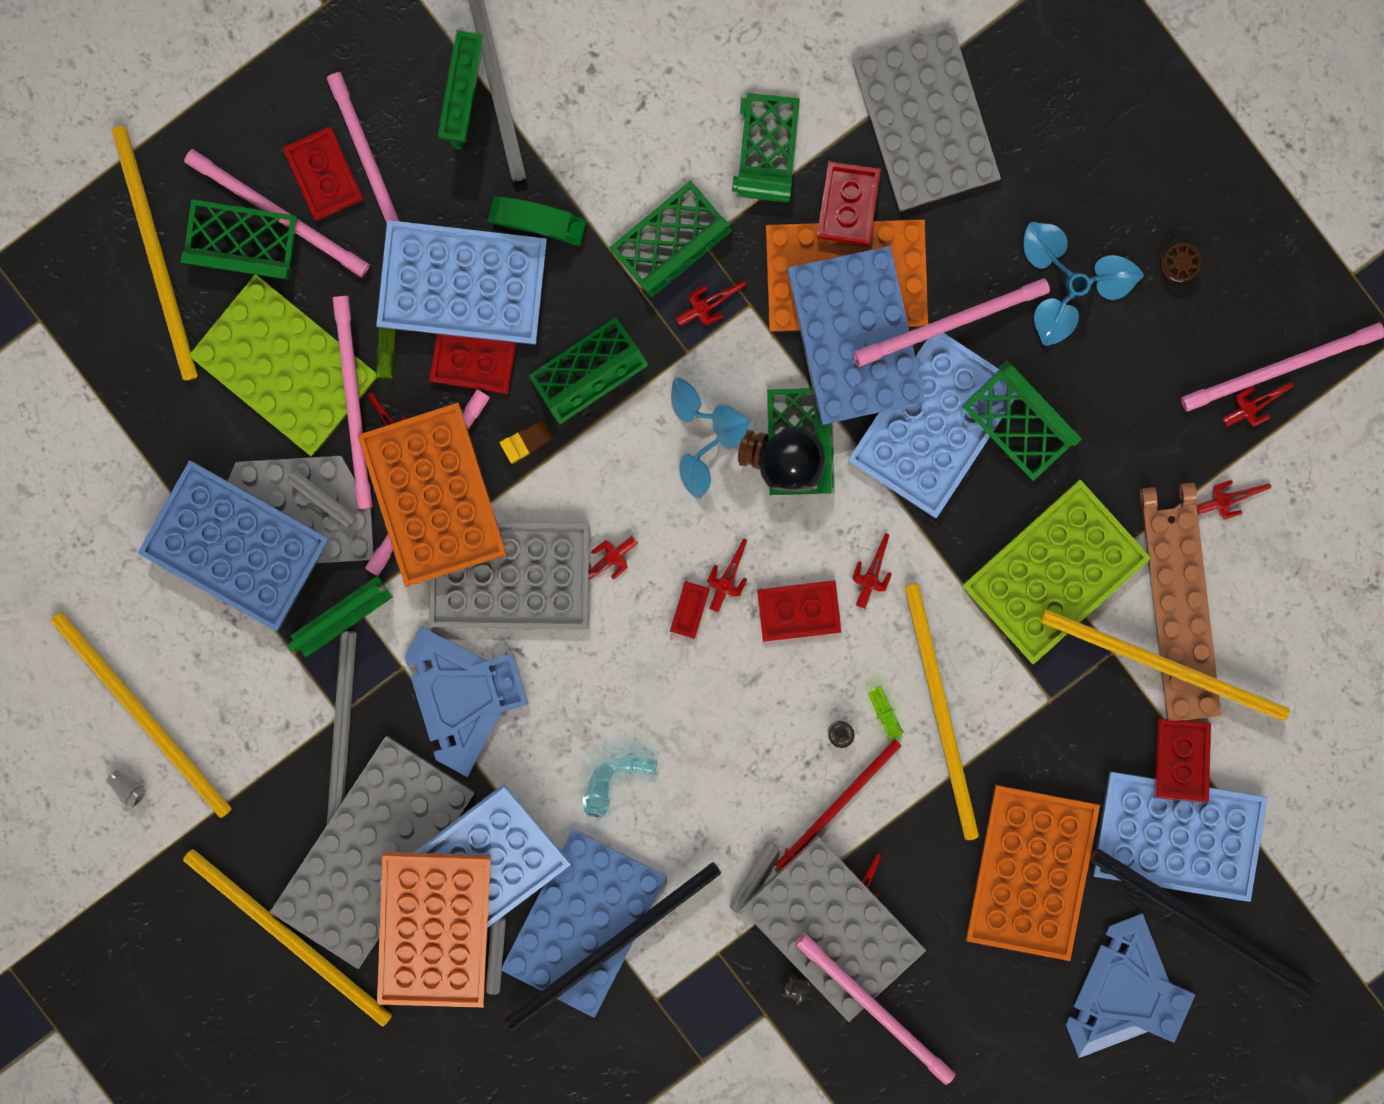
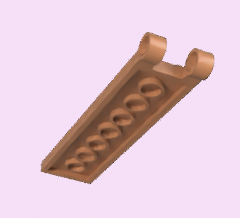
(1180, 601)

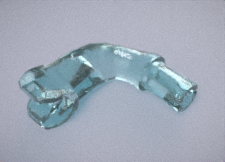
(596, 797)

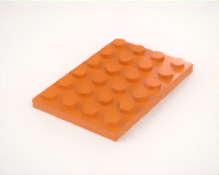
(798, 245)
(432, 495)
(1032, 872)
(433, 929)

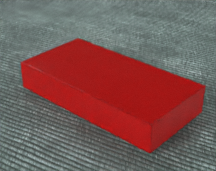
(689, 609)

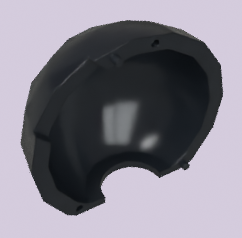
(793, 460)

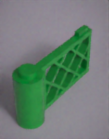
(758, 181)

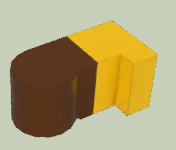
(526, 441)

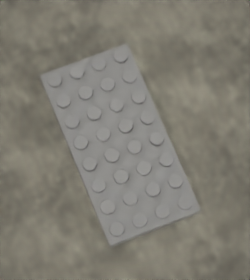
(390, 808)

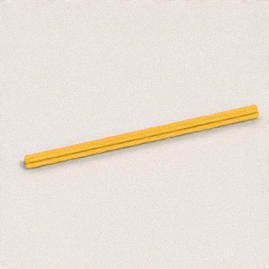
(154, 252)
(1165, 665)
(941, 711)
(141, 714)
(287, 937)

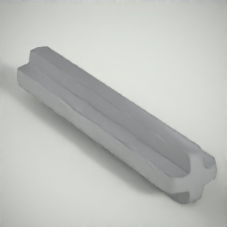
(321, 498)
(754, 876)
(495, 956)

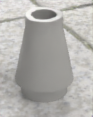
(126, 788)

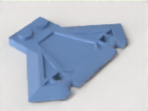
(461, 696)
(1127, 993)

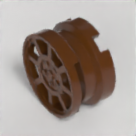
(1180, 262)
(751, 448)

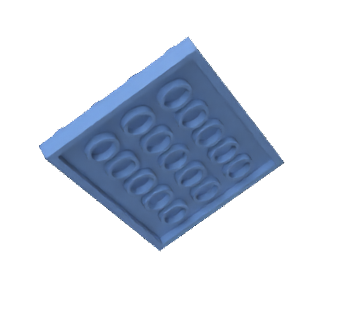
(844, 308)
(233, 545)
(578, 915)

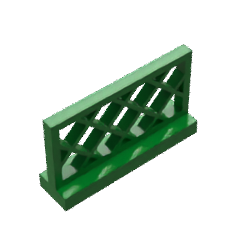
(460, 88)
(689, 251)
(236, 262)
(595, 381)
(1037, 404)
(823, 433)
(340, 617)

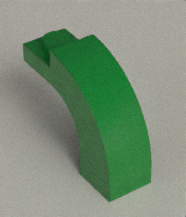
(537, 219)

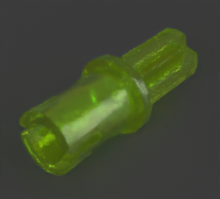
(385, 353)
(885, 712)

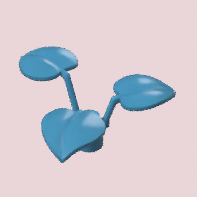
(1114, 280)
(727, 425)

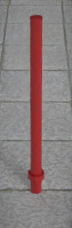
(838, 804)

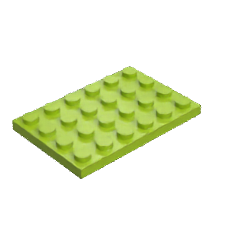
(280, 364)
(1058, 564)

